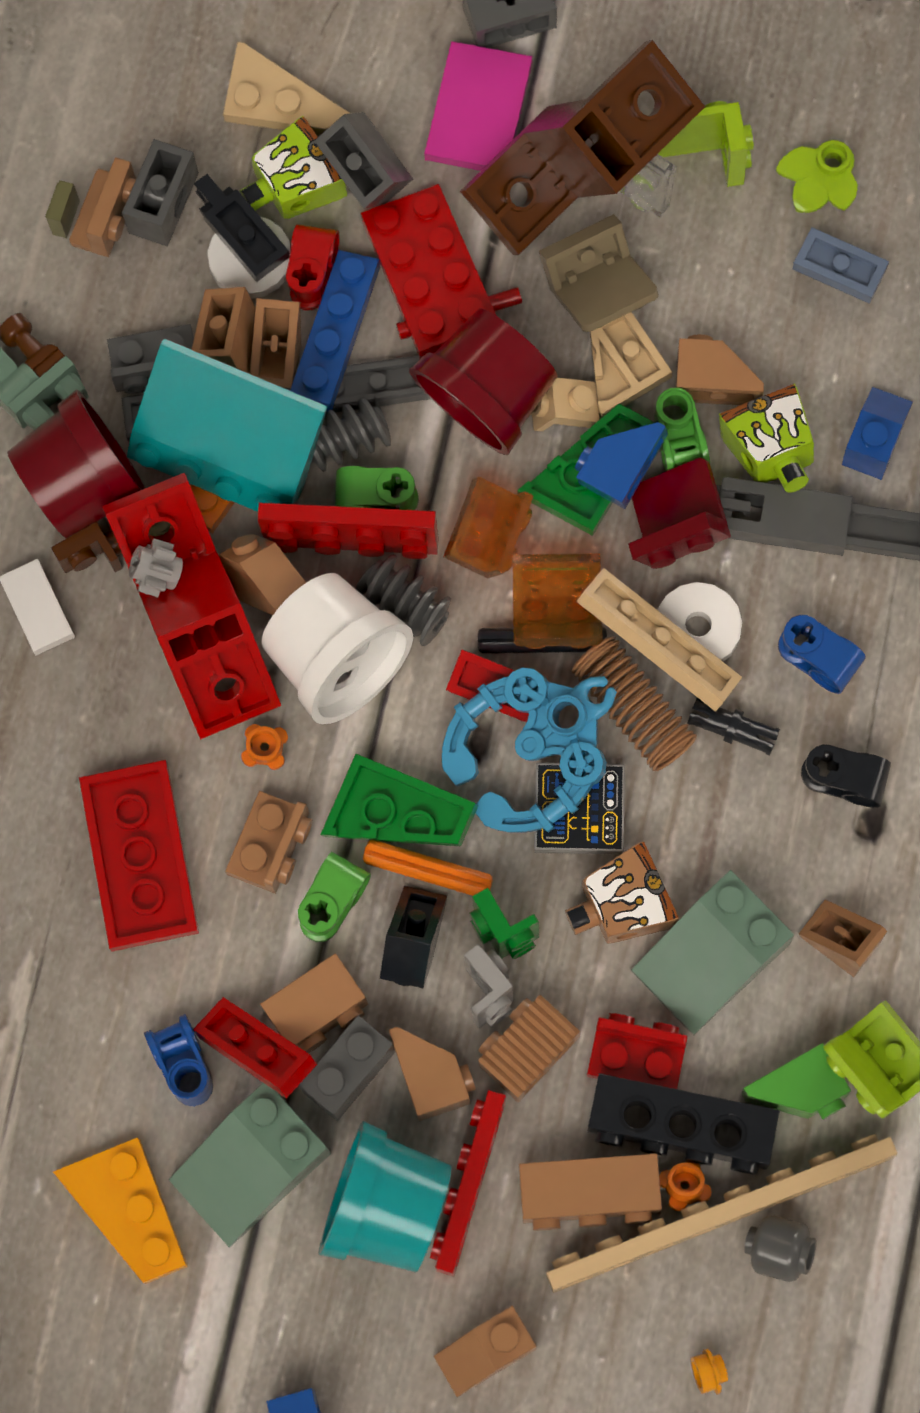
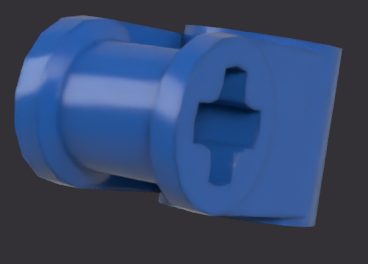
(823, 656)
(178, 1054)

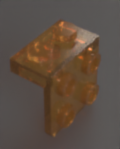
(547, 597)

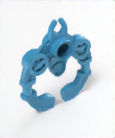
(541, 737)

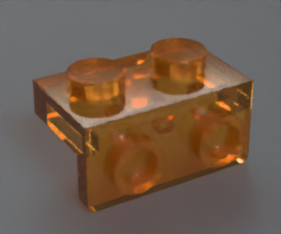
(488, 528)

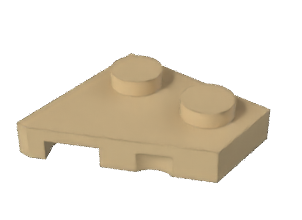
(625, 363)

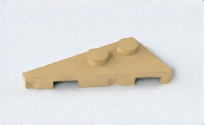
(272, 97)

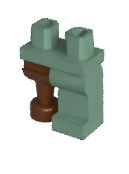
(39, 380)

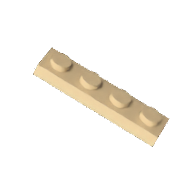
(659, 639)

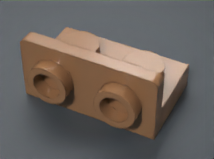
(269, 841)

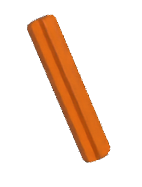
(426, 868)

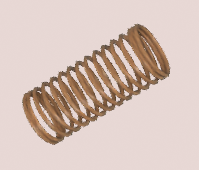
(671, 746)

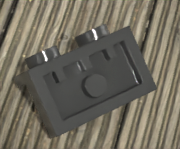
(135, 355)

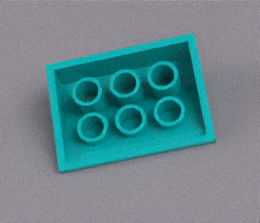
(225, 429)

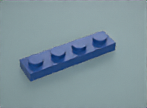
(336, 327)

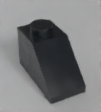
(412, 937)

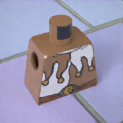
(624, 899)

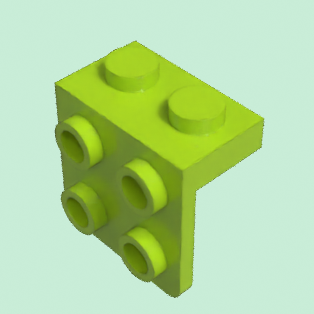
(717, 128)
(879, 1060)

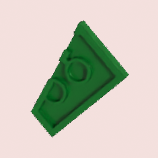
(396, 808)

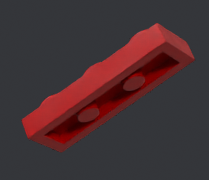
(255, 1047)

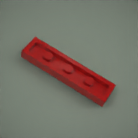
(462, 1201)

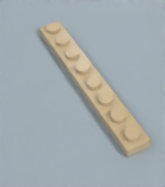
(739, 1204)

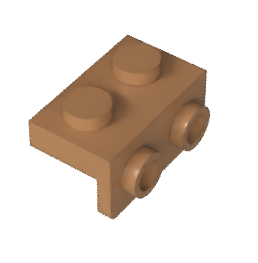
(101, 215)

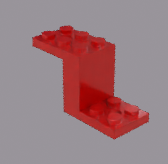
(201, 618)

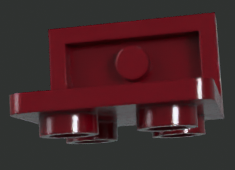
(678, 514)

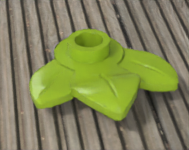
(818, 182)

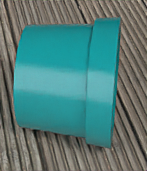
(385, 1202)

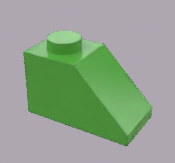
(801, 1087)

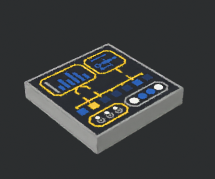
(597, 823)

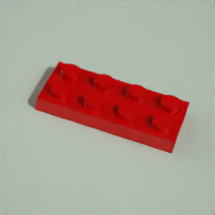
(426, 266)
(350, 528)
(138, 855)

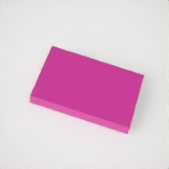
(477, 105)

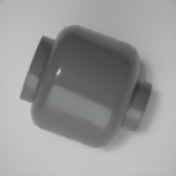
(780, 1248)

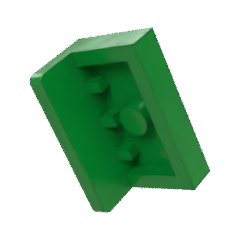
(492, 926)

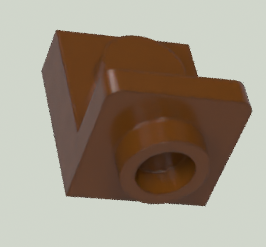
(82, 548)

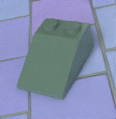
(713, 952)
(249, 1164)

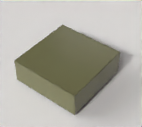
(62, 208)

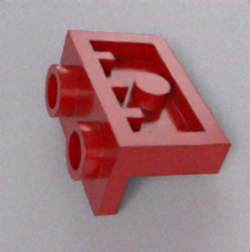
(637, 1051)

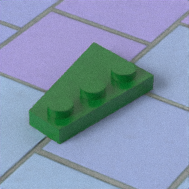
(557, 486)

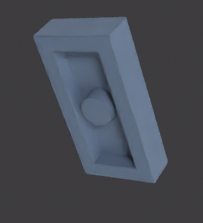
(840, 265)

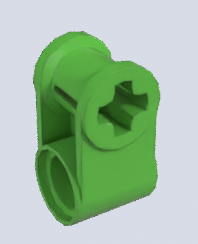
(685, 436)
(374, 488)
(334, 890)

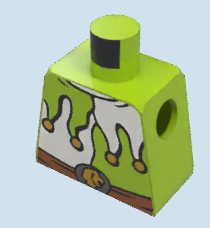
(293, 174)
(771, 438)

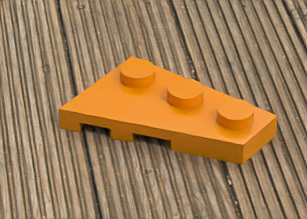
(127, 1207)

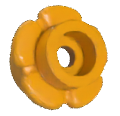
(709, 1371)

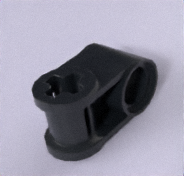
(852, 775)

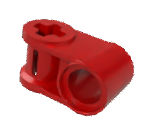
(311, 261)

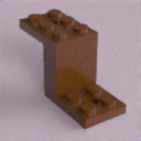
(583, 148)

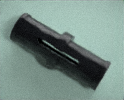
(734, 727)

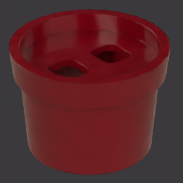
(486, 379)
(74, 466)

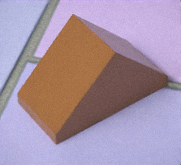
(276, 341)
(843, 936)

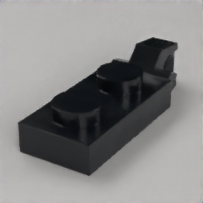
(240, 228)

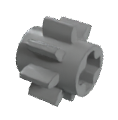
(155, 567)

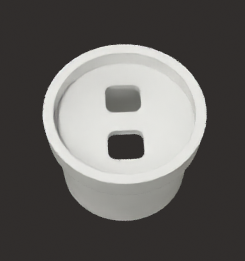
(335, 646)

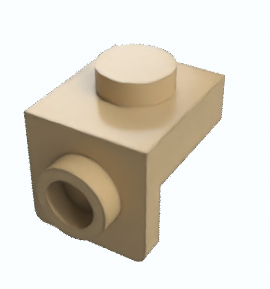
(567, 403)

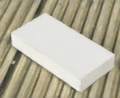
(36, 607)

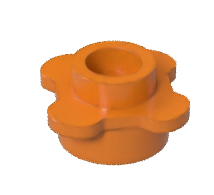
(255, 738)
(685, 1173)

